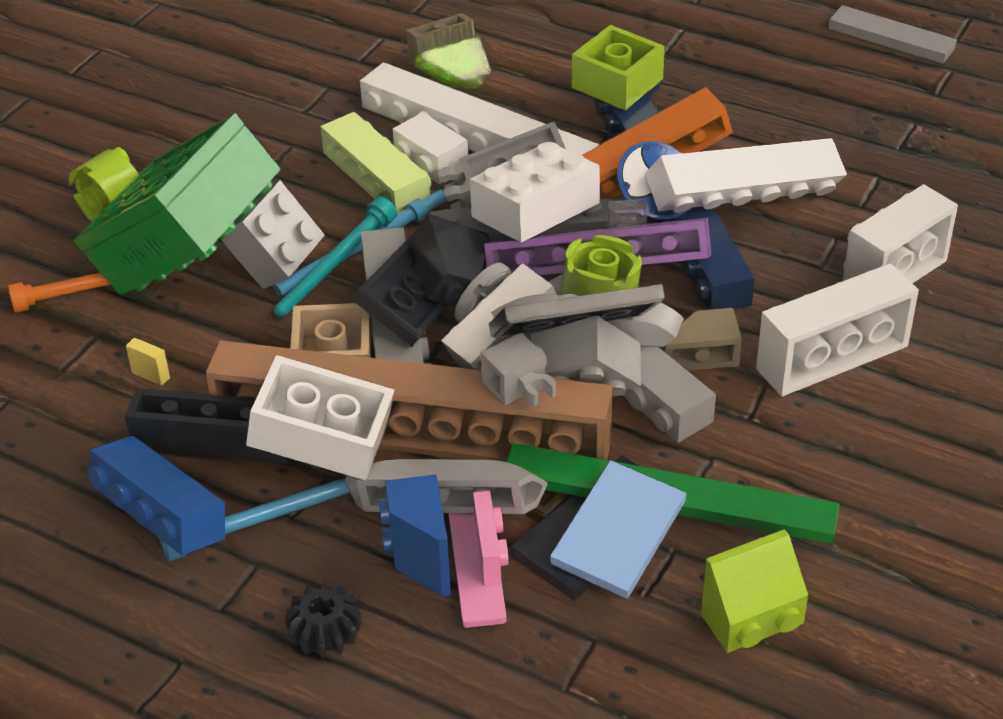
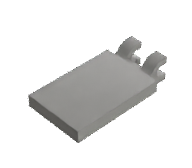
(491, 157)

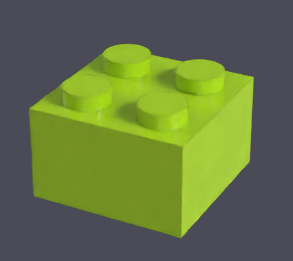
(617, 67)

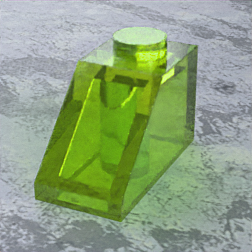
(456, 63)

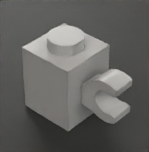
(516, 370)

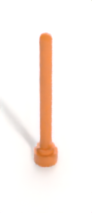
(25, 295)

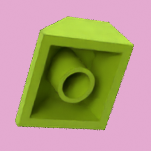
(754, 592)

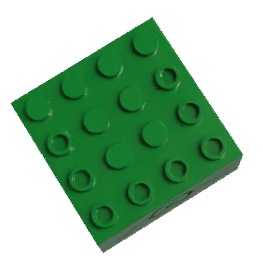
(179, 206)

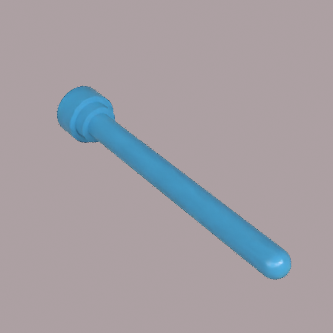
(274, 509)

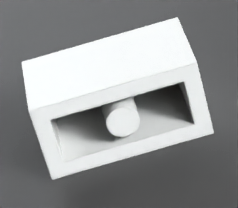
(430, 144)

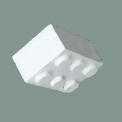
(535, 191)
(908, 234)
(319, 417)

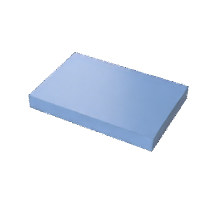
(618, 529)

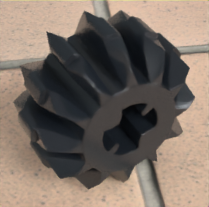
(323, 620)

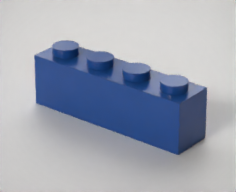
(157, 495)

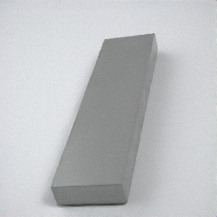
(892, 34)

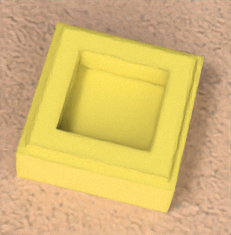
(148, 361)

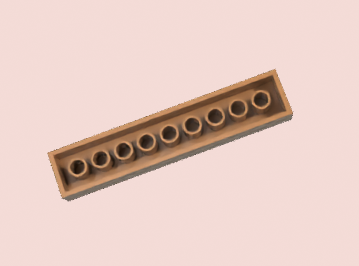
(441, 407)

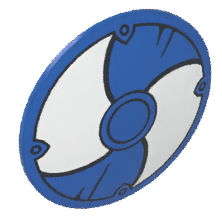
(632, 175)

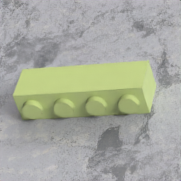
(374, 161)

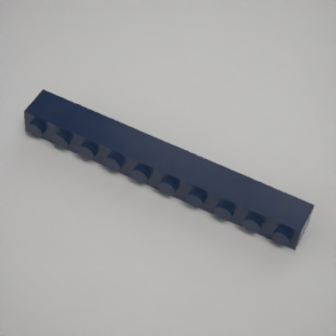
(724, 276)

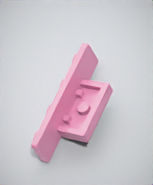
(479, 562)

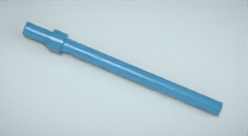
(413, 212)

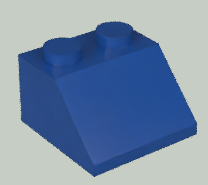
(416, 531)

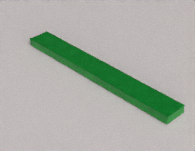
(705, 498)

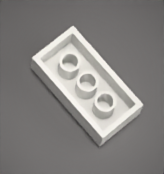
(835, 329)

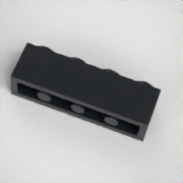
(194, 425)

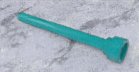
(379, 213)

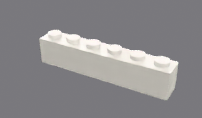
(744, 175)

